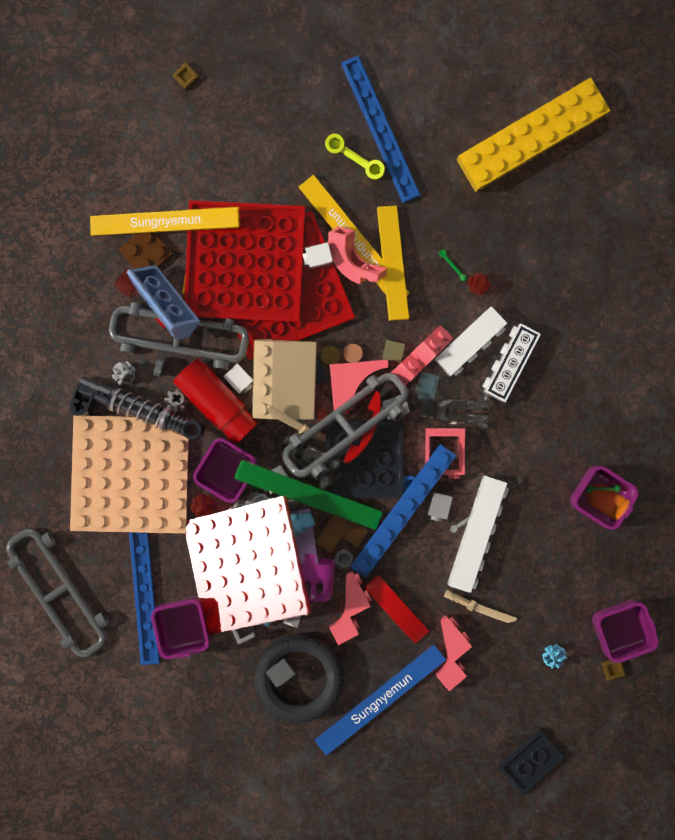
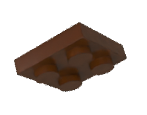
(145, 250)

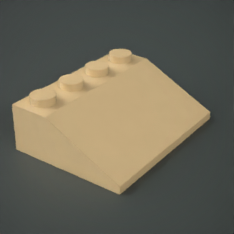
(284, 378)

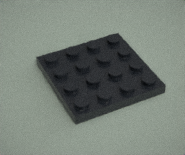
(377, 468)

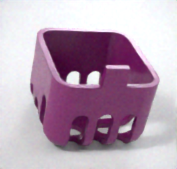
(321, 572)

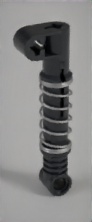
(117, 400)

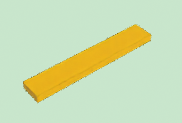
(393, 261)

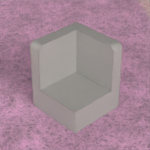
(244, 633)

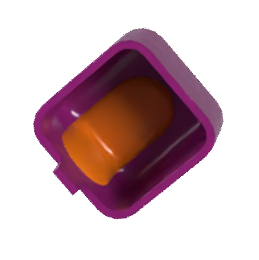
(604, 507)

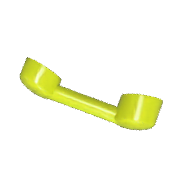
(336, 144)

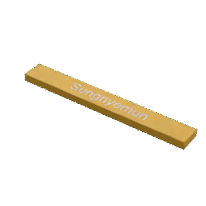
(336, 217)
(165, 221)

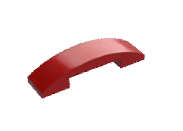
(354, 450)
(396, 609)

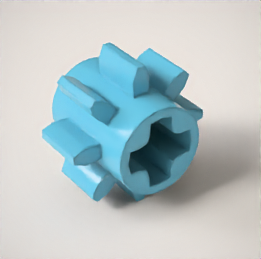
(554, 656)

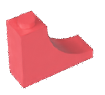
(347, 378)

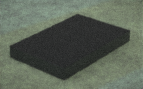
(531, 761)

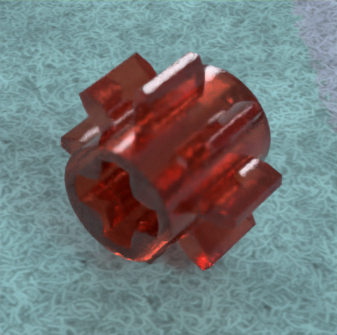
(478, 284)
(202, 505)

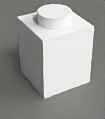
(317, 256)
(239, 379)

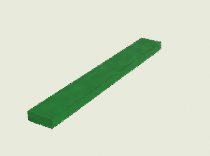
(308, 494)

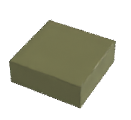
(393, 351)

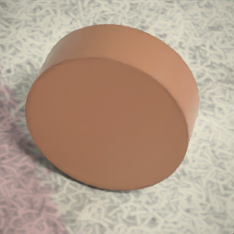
(352, 353)

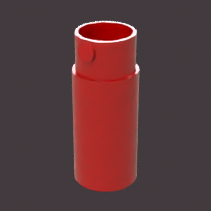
(215, 400)

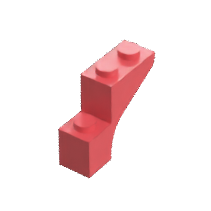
(423, 354)
(355, 602)
(456, 645)

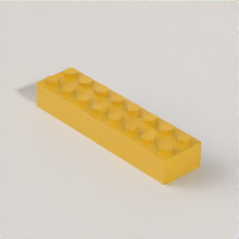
(533, 134)

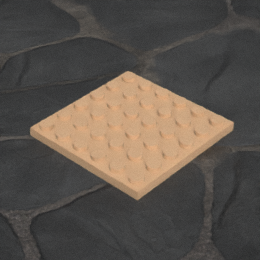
(127, 476)

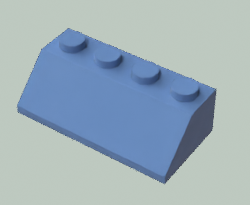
(164, 301)

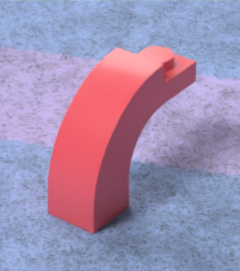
(347, 259)

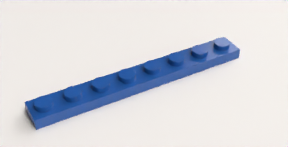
(403, 510)

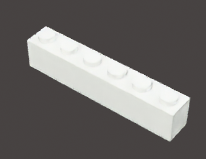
(477, 534)

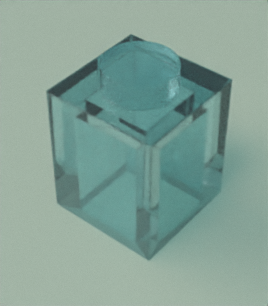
(426, 386)

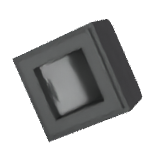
(280, 672)

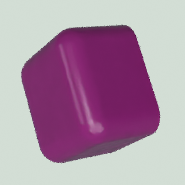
(219, 467)
(180, 628)
(625, 631)

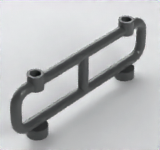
(221, 360)
(318, 468)
(45, 543)

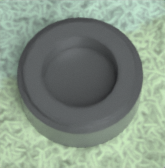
(159, 367)
(343, 558)

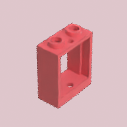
(452, 473)

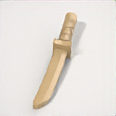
(301, 427)
(472, 605)

